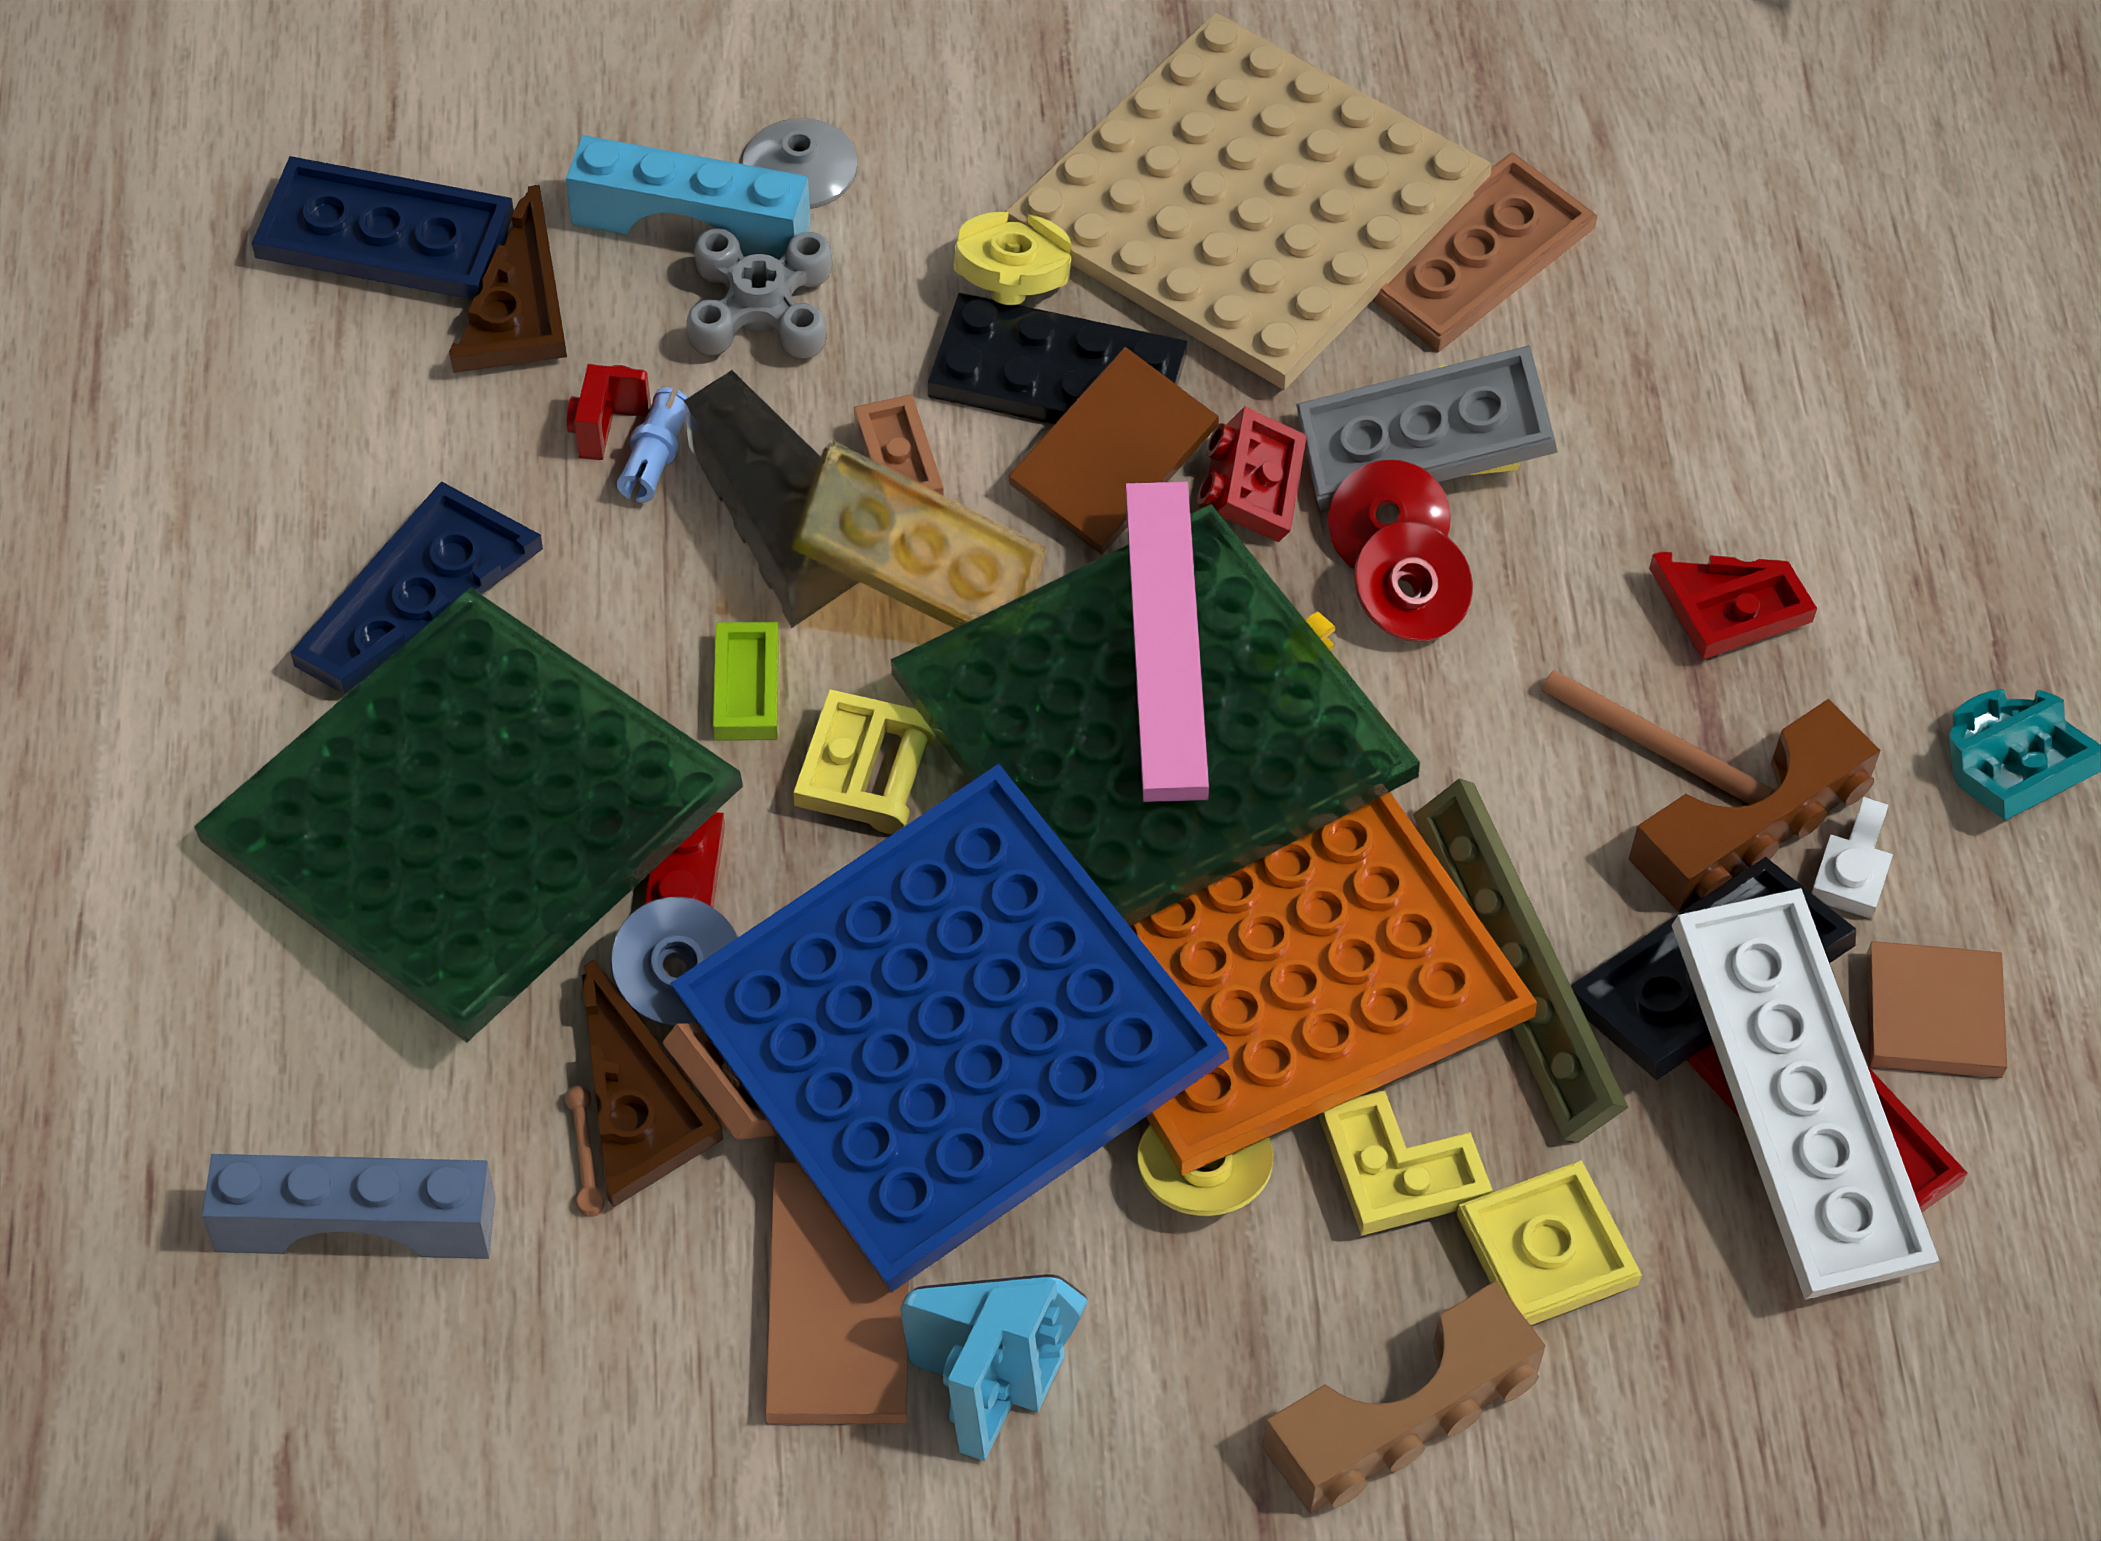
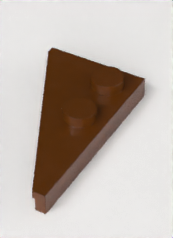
(518, 308)
(644, 1103)

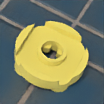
(1012, 256)

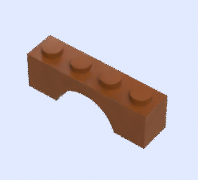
(1701, 845)

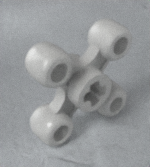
(760, 293)

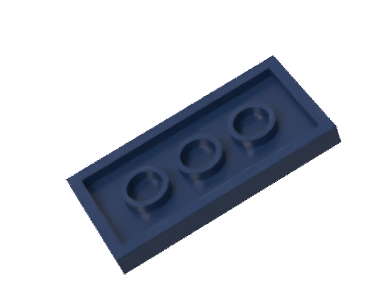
(382, 227)

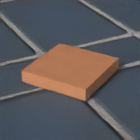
(1936, 1009)

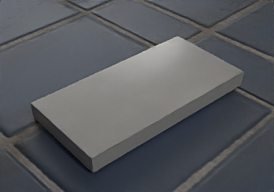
(1438, 419)

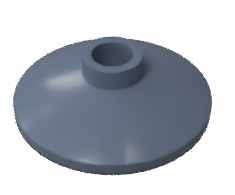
(662, 931)

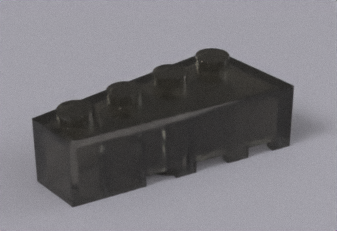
(765, 481)

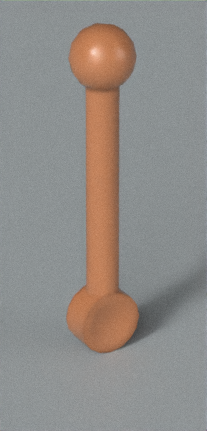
(589, 1199)

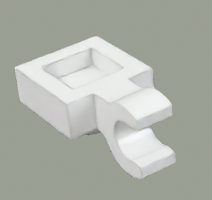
(1852, 868)

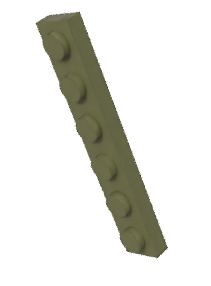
(1558, 1038)

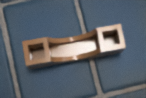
(1335, 1443)

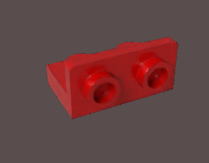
(1254, 473)

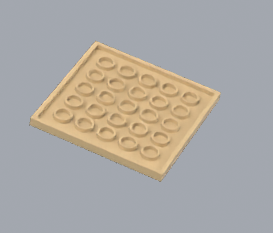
(1252, 198)

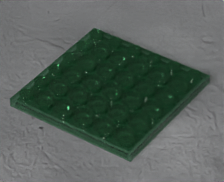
(1056, 705)
(469, 811)

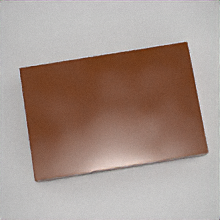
(1118, 432)

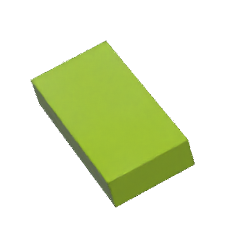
(746, 681)

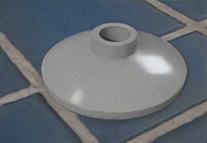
(809, 150)

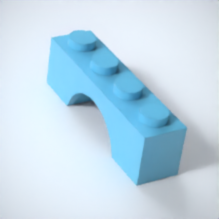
(623, 182)

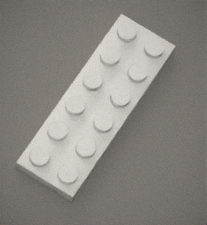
(1804, 1094)

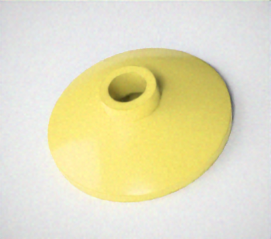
(1229, 1187)

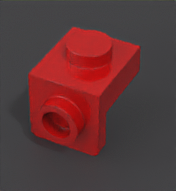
(603, 393)

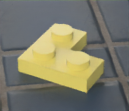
(1393, 1182)

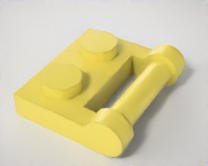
(845, 754)

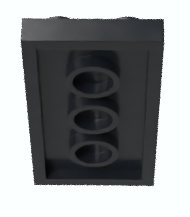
(1033, 358)
(1646, 994)

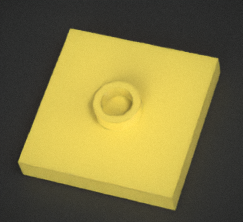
(1550, 1243)

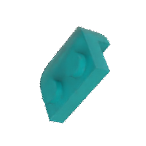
(2018, 751)

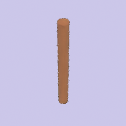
(1655, 739)

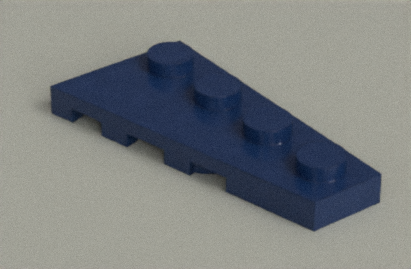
(417, 574)

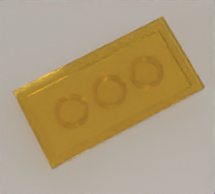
(912, 540)

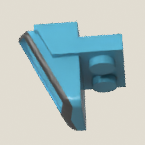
(992, 1346)

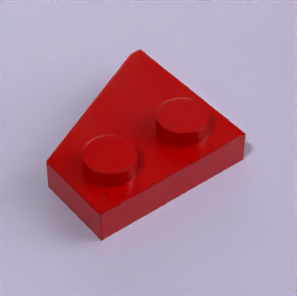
(1732, 599)

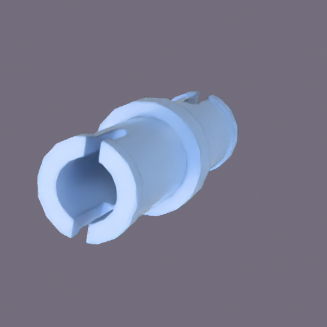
(653, 445)

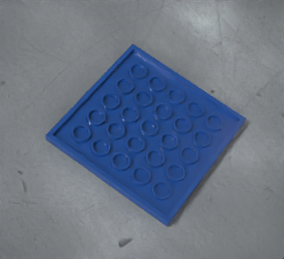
(948, 1025)

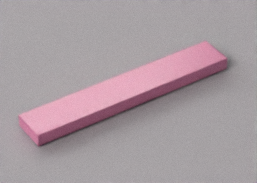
(1166, 643)

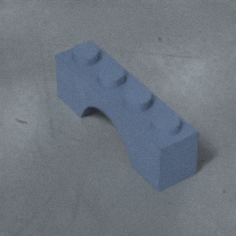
(276, 1199)

